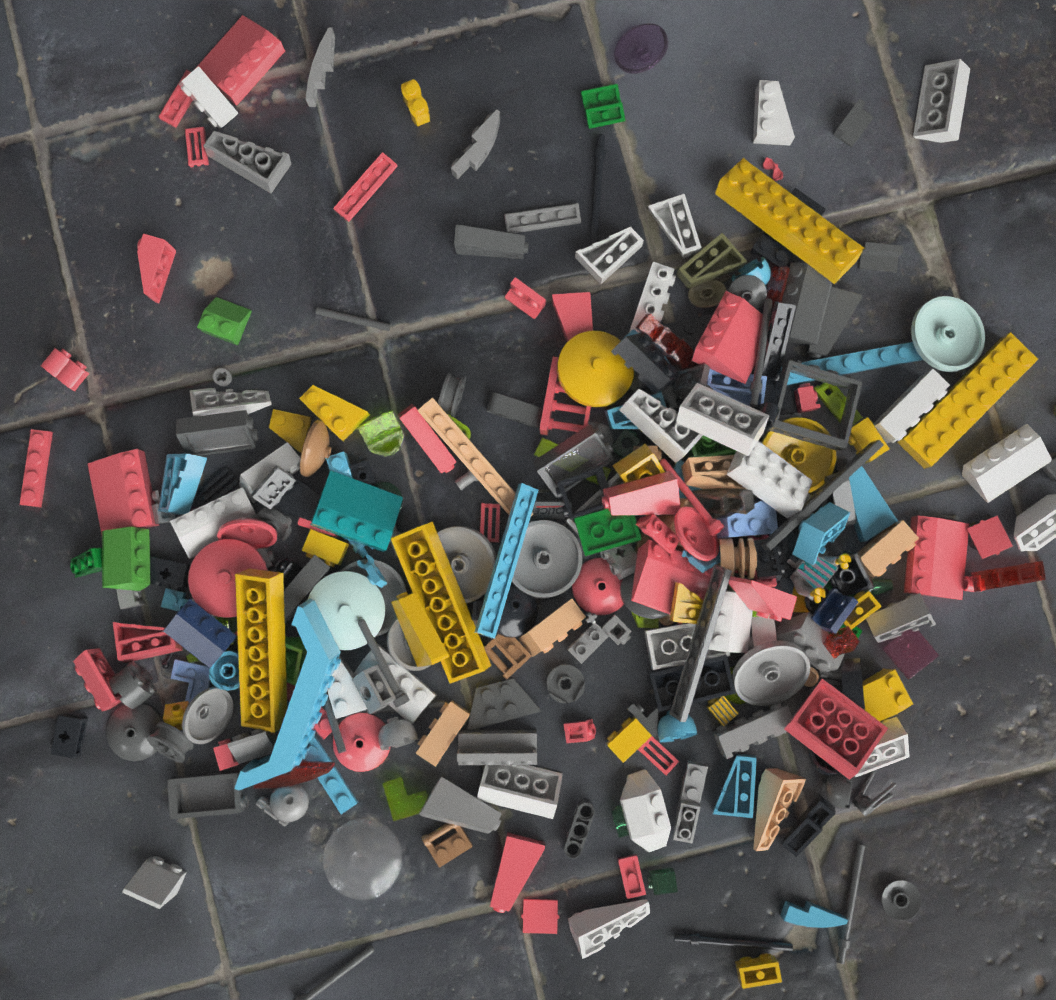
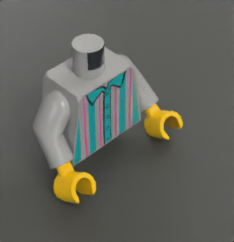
(811, 579)

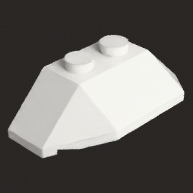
(1036, 525)
(645, 811)

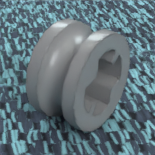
(216, 376)

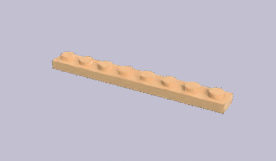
(468, 454)

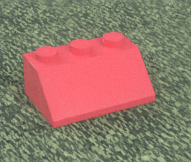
(96, 673)

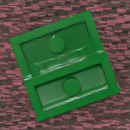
(603, 106)

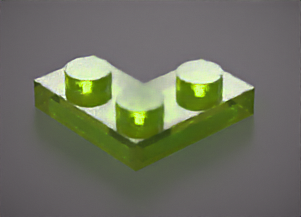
(399, 802)

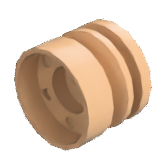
(738, 557)

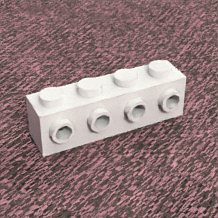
(654, 293)

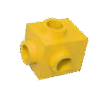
(174, 714)

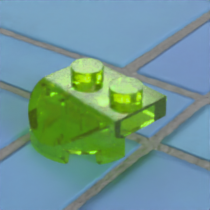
(382, 434)

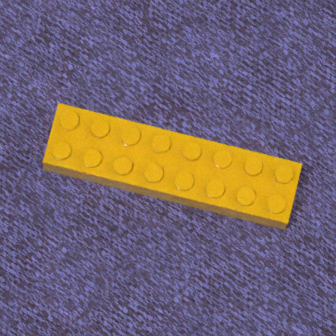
(789, 220)
(967, 400)
(442, 600)
(261, 648)

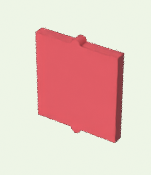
(989, 537)
(540, 916)

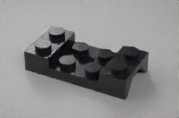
(773, 250)

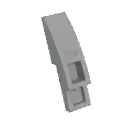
(483, 141)
(689, 802)

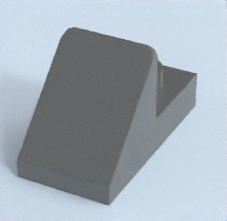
(649, 721)

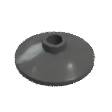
(749, 285)
(907, 907)

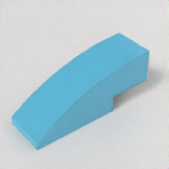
(812, 915)

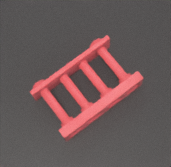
(550, 405)

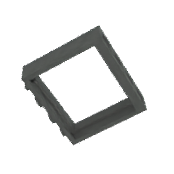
(830, 377)

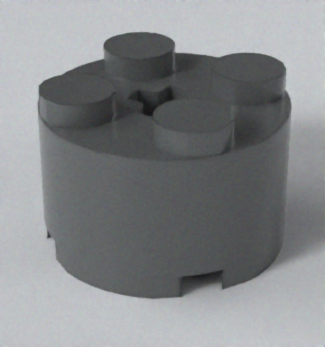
(132, 685)

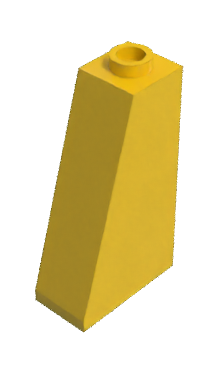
(418, 630)

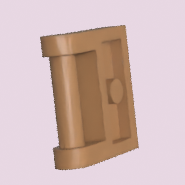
(511, 649)
(448, 848)

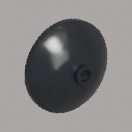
(517, 620)

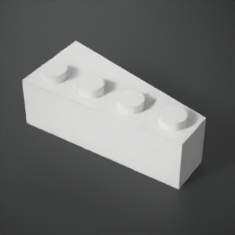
(660, 425)

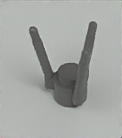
(866, 805)

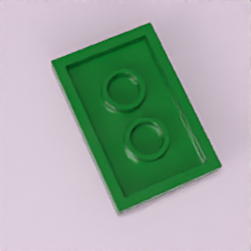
(606, 531)

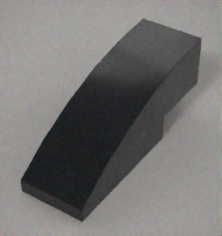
(808, 826)

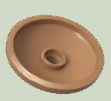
(315, 449)

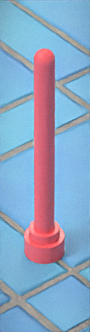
(714, 525)

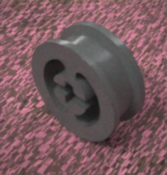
(452, 393)
(170, 742)

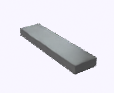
(542, 218)

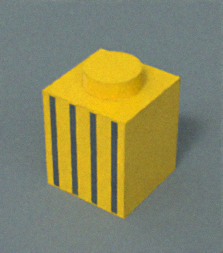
(721, 710)

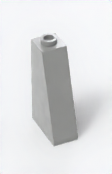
(459, 808)

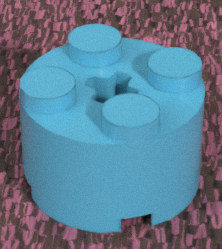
(219, 671)

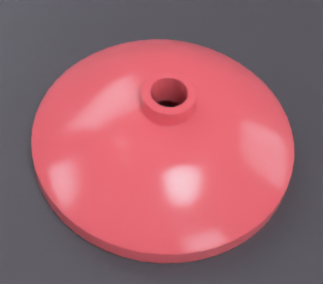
(249, 530)
(694, 536)
(587, 592)
(364, 728)

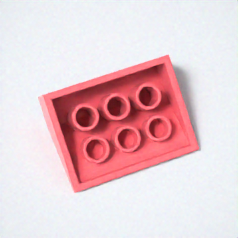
(241, 59)
(731, 338)
(122, 491)
(938, 558)
(657, 573)
(836, 729)

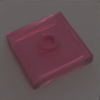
(910, 652)

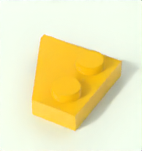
(685, 605)

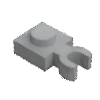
(160, 517)

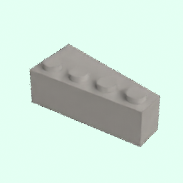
(250, 161)

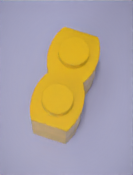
(415, 102)

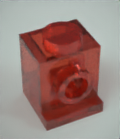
(841, 642)

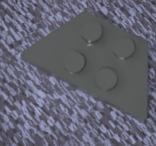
(500, 703)

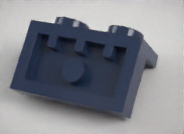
(833, 611)

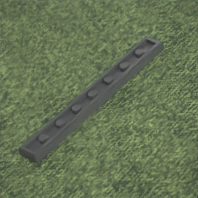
(823, 493)
(700, 642)

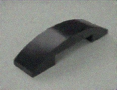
(852, 680)

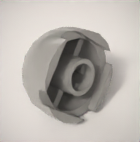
(396, 734)
(289, 802)

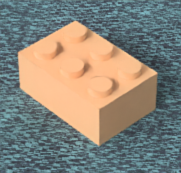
(887, 548)

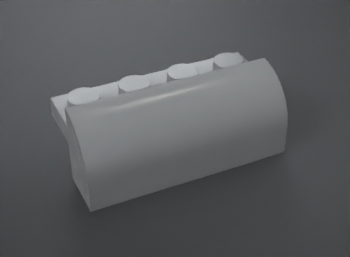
(497, 747)

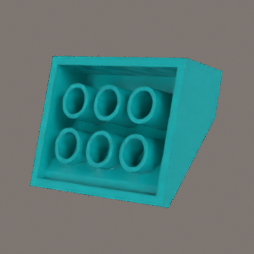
(357, 511)

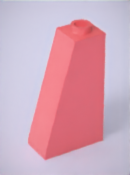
(573, 313)
(427, 439)
(644, 496)
(516, 864)

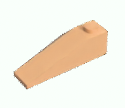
(774, 798)

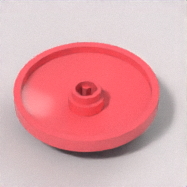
(214, 571)

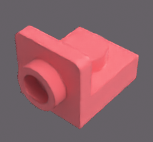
(579, 731)

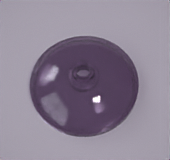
(641, 48)

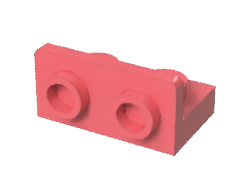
(525, 298)
(658, 532)

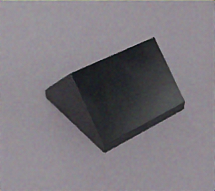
(854, 578)

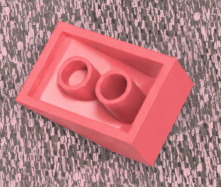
(155, 263)
(764, 599)

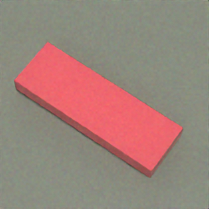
(176, 105)

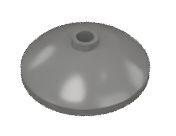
(399, 649)
(207, 715)

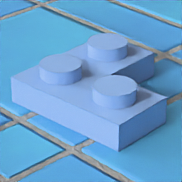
(193, 673)

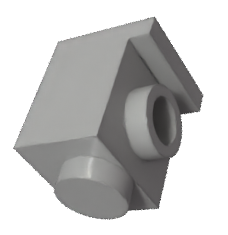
(129, 598)
(615, 622)

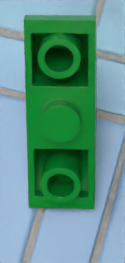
(87, 562)

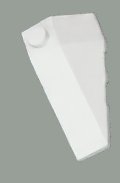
(598, 925)

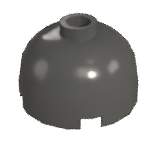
(838, 790)

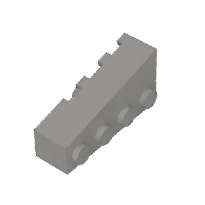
(752, 730)

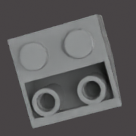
(249, 747)

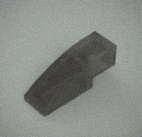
(726, 500)

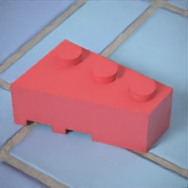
(142, 642)

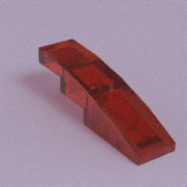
(667, 342)
(1008, 576)
(304, 772)

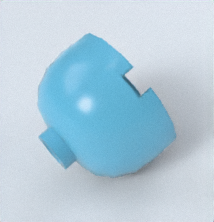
(755, 268)
(671, 728)

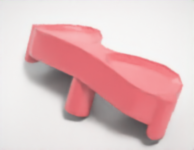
(769, 164)

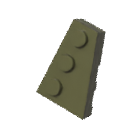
(711, 262)

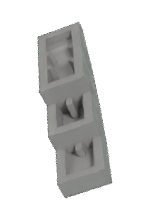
(322, 63)

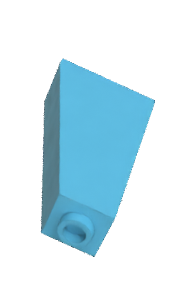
(870, 508)

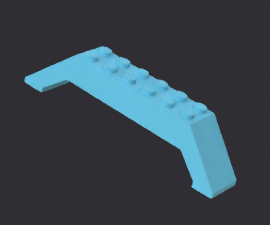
(305, 702)

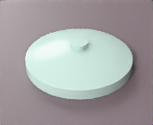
(948, 334)
(343, 601)

